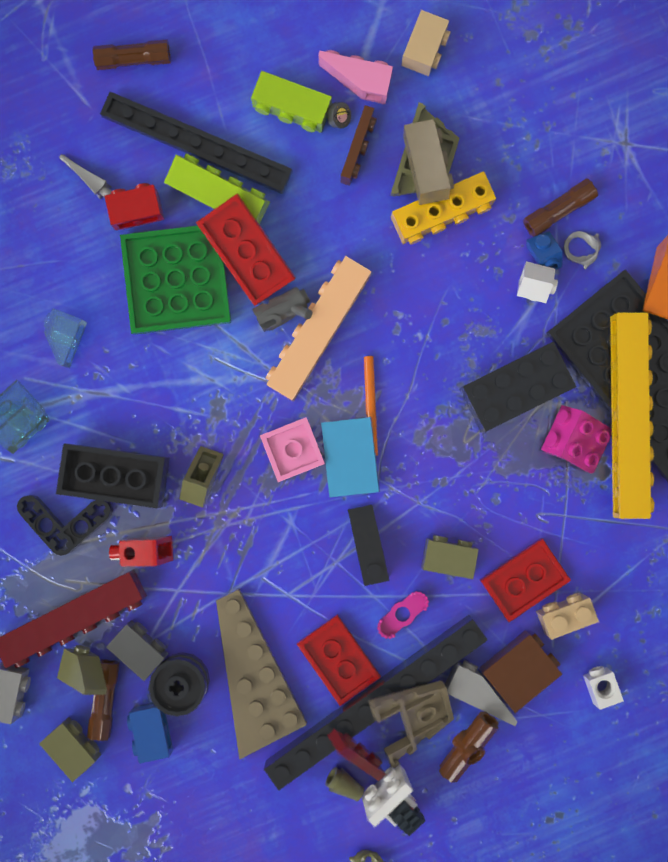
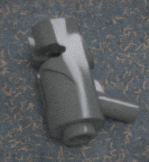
(282, 309)

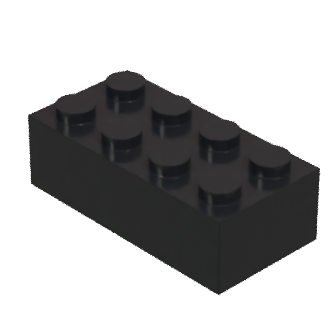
(517, 387)
(112, 476)

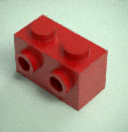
(134, 206)

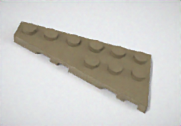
(258, 690)

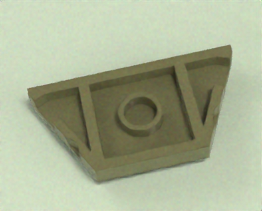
(404, 181)

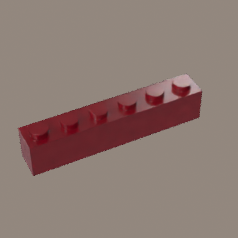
(71, 618)

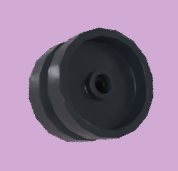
(177, 699)

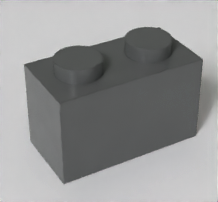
(138, 649)

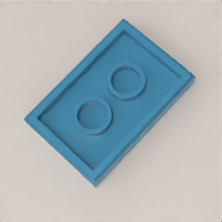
(350, 457)

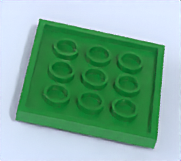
(173, 280)

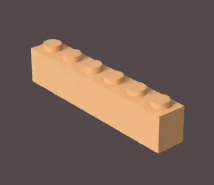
(317, 332)

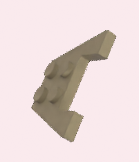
(423, 713)

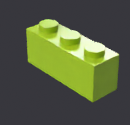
(290, 102)

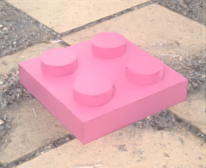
(292, 449)

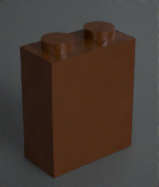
(521, 670)

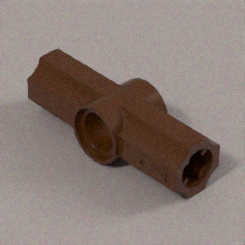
(468, 747)

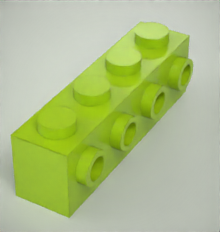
(210, 187)

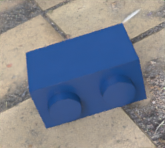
(150, 733)

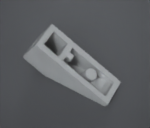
(470, 686)

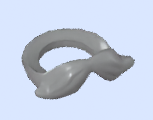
(591, 240)

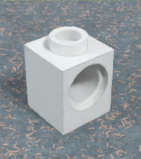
(610, 695)

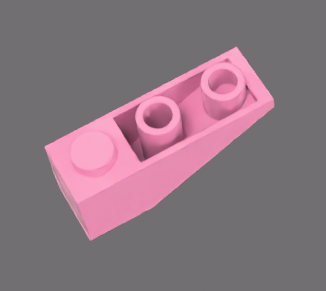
(364, 78)

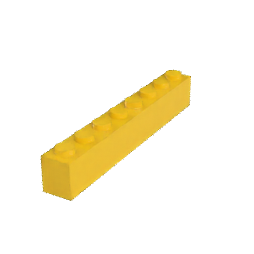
(631, 416)

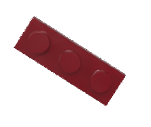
(357, 754)

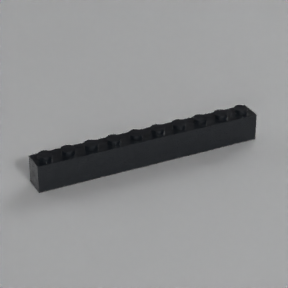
(357, 713)

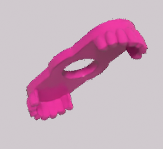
(390, 625)

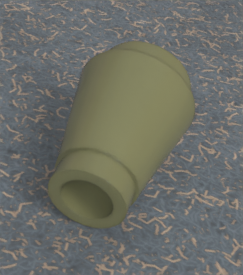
(343, 784)

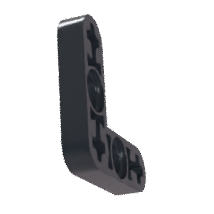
(66, 532)

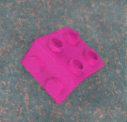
(577, 438)

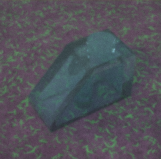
(63, 335)

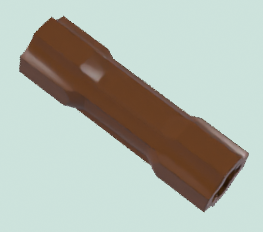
(113, 56)
(570, 201)
(101, 715)

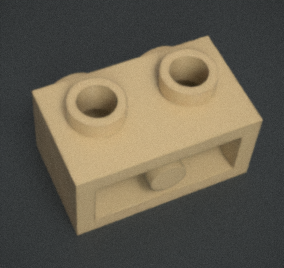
(425, 42)
(567, 615)

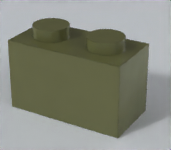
(450, 557)
(71, 749)

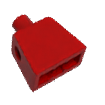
(143, 551)

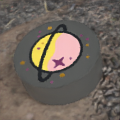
(339, 115)

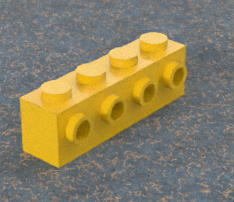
(464, 199)

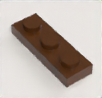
(358, 146)

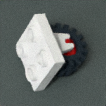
(392, 800)

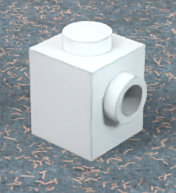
(537, 282)

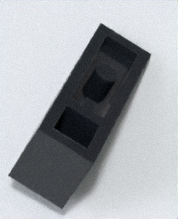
(368, 545)

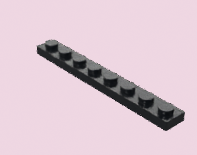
(196, 142)

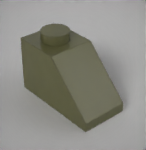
(200, 476)
(82, 671)

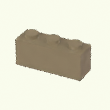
(427, 161)

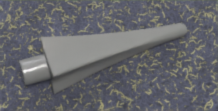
(94, 182)

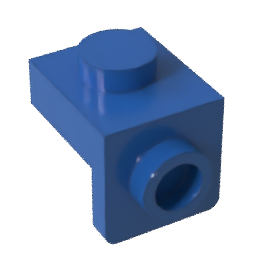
(545, 250)

